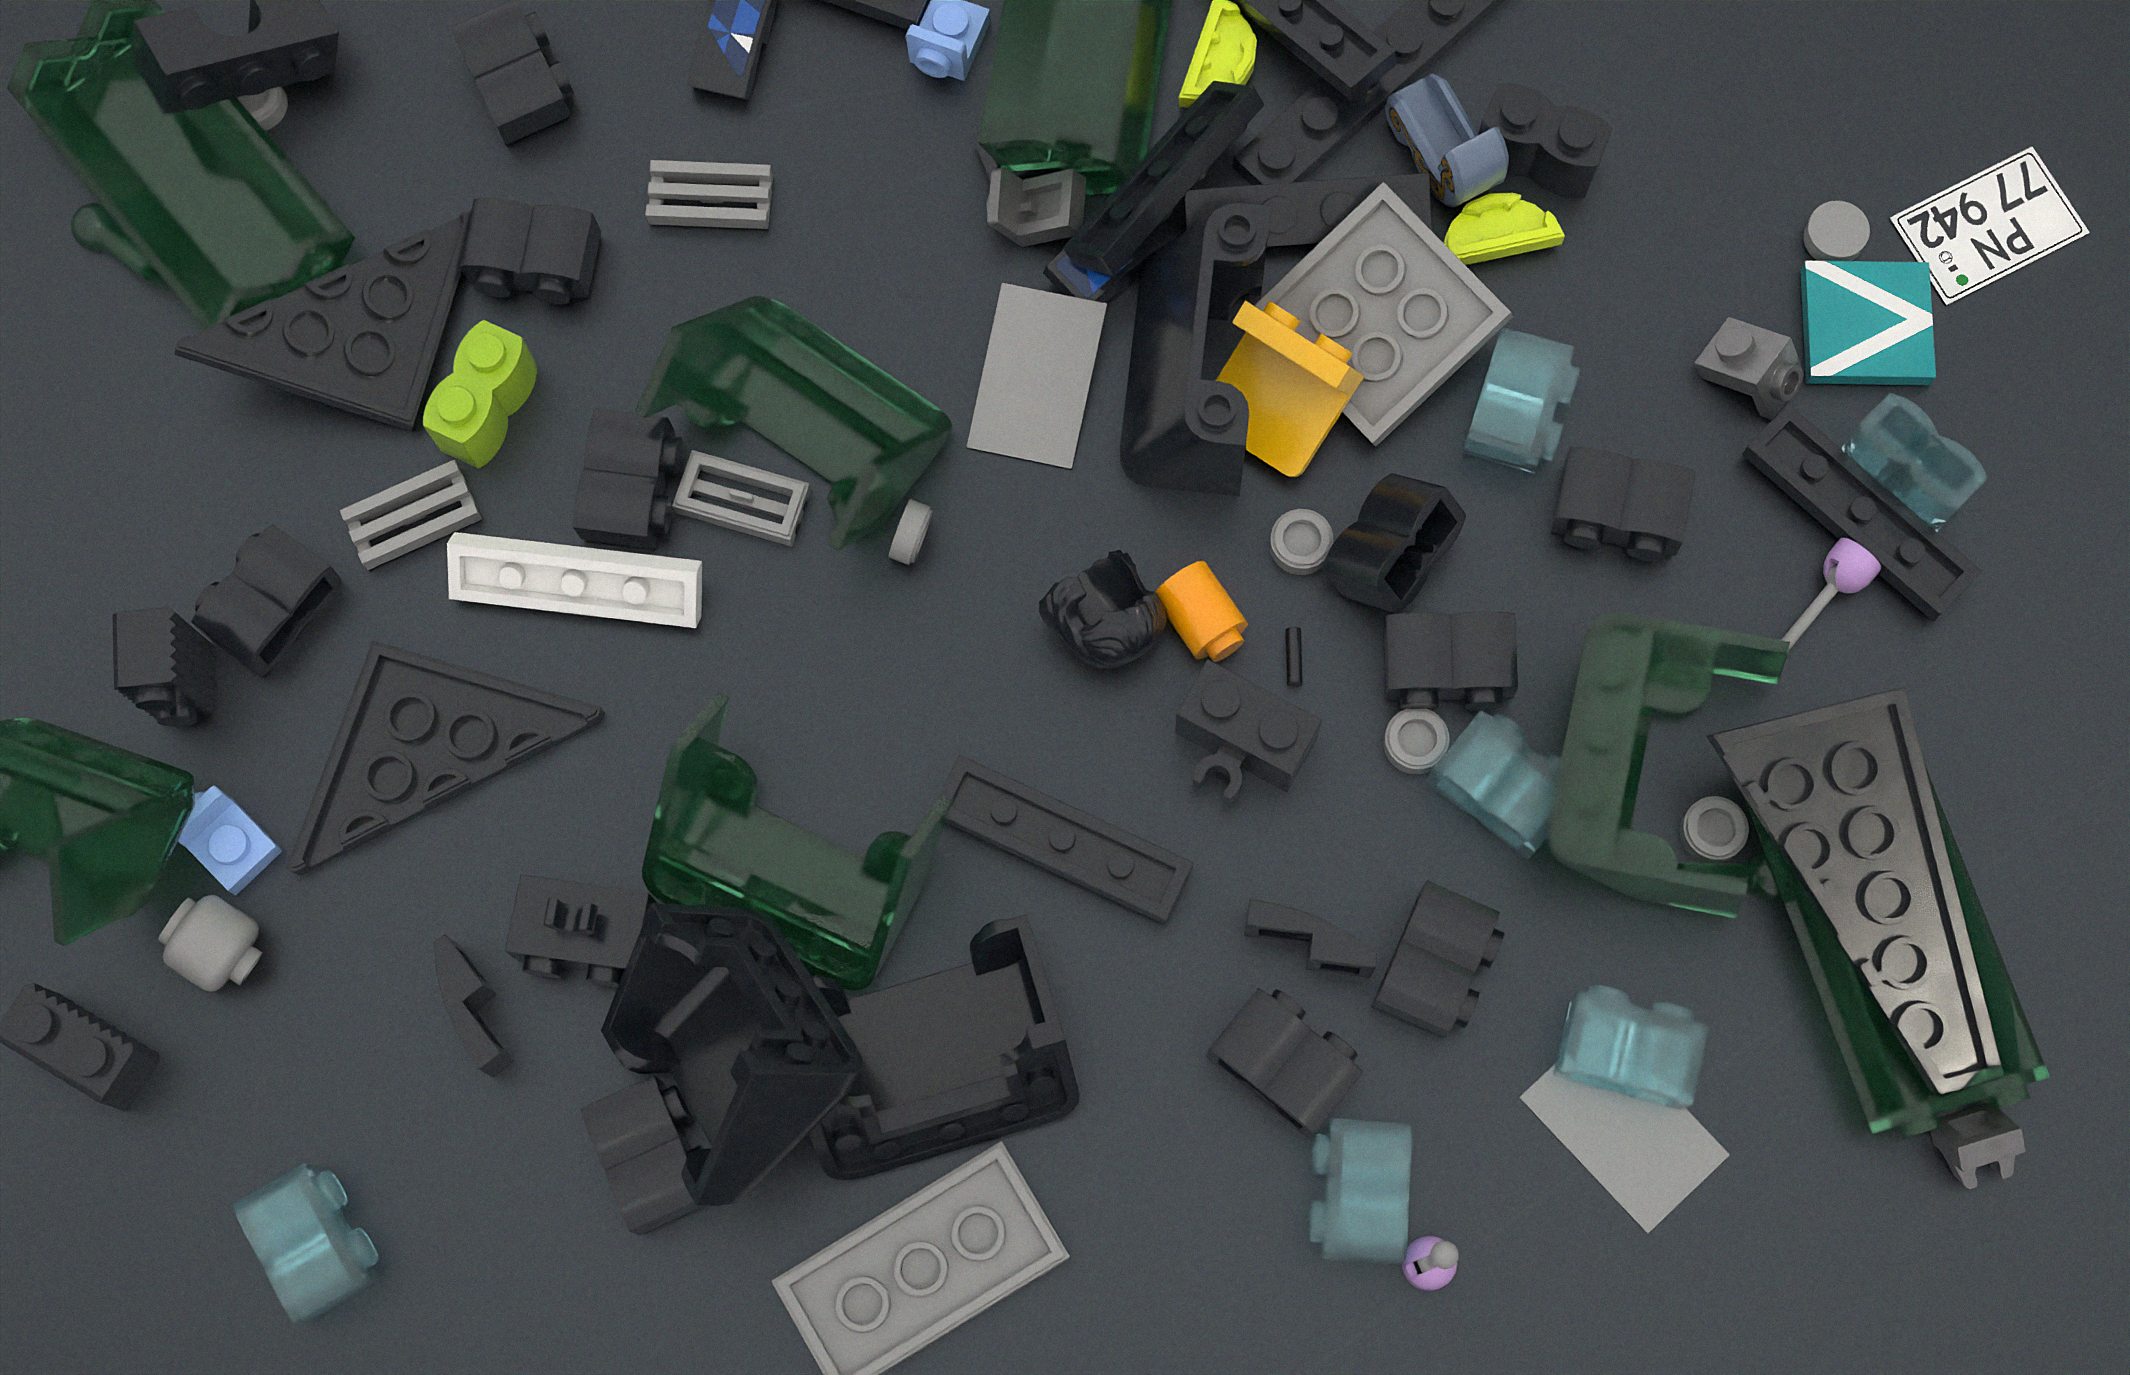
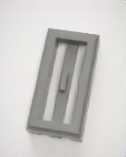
(709, 173)
(400, 495)
(780, 533)

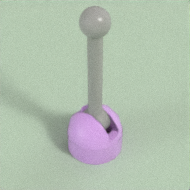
(1846, 570)
(1436, 1261)

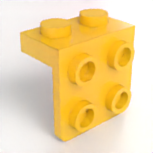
(1289, 385)

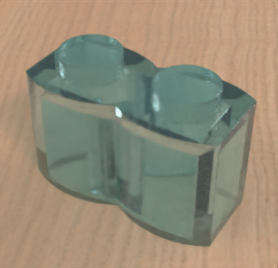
(1520, 399)
(1913, 462)
(1500, 781)
(1631, 1048)
(1364, 1191)
(307, 1242)

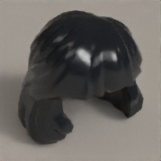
(1105, 612)

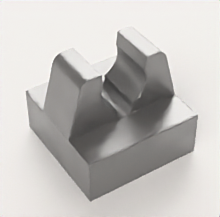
(1977, 1139)

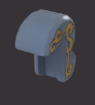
(1445, 141)

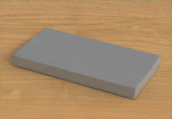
(921, 1268)

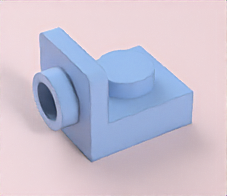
(948, 38)
(227, 840)

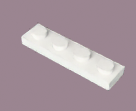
(574, 579)

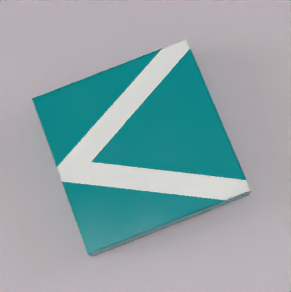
(1867, 323)

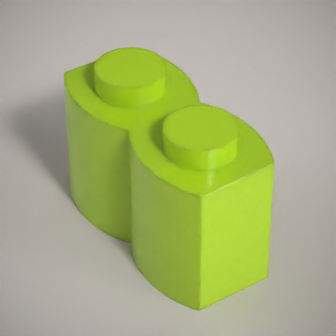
(473, 404)

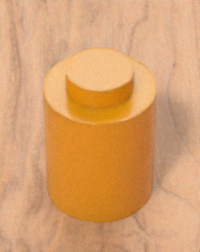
(1202, 612)

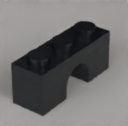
(196, 67)

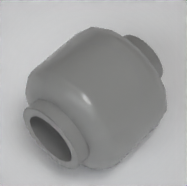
(210, 943)

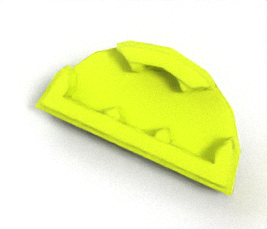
(1222, 53)
(1501, 227)

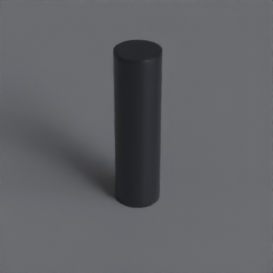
(1294, 656)

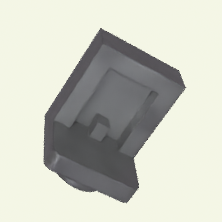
(1036, 207)
(1753, 363)

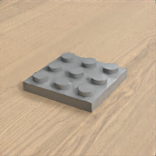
(1395, 303)

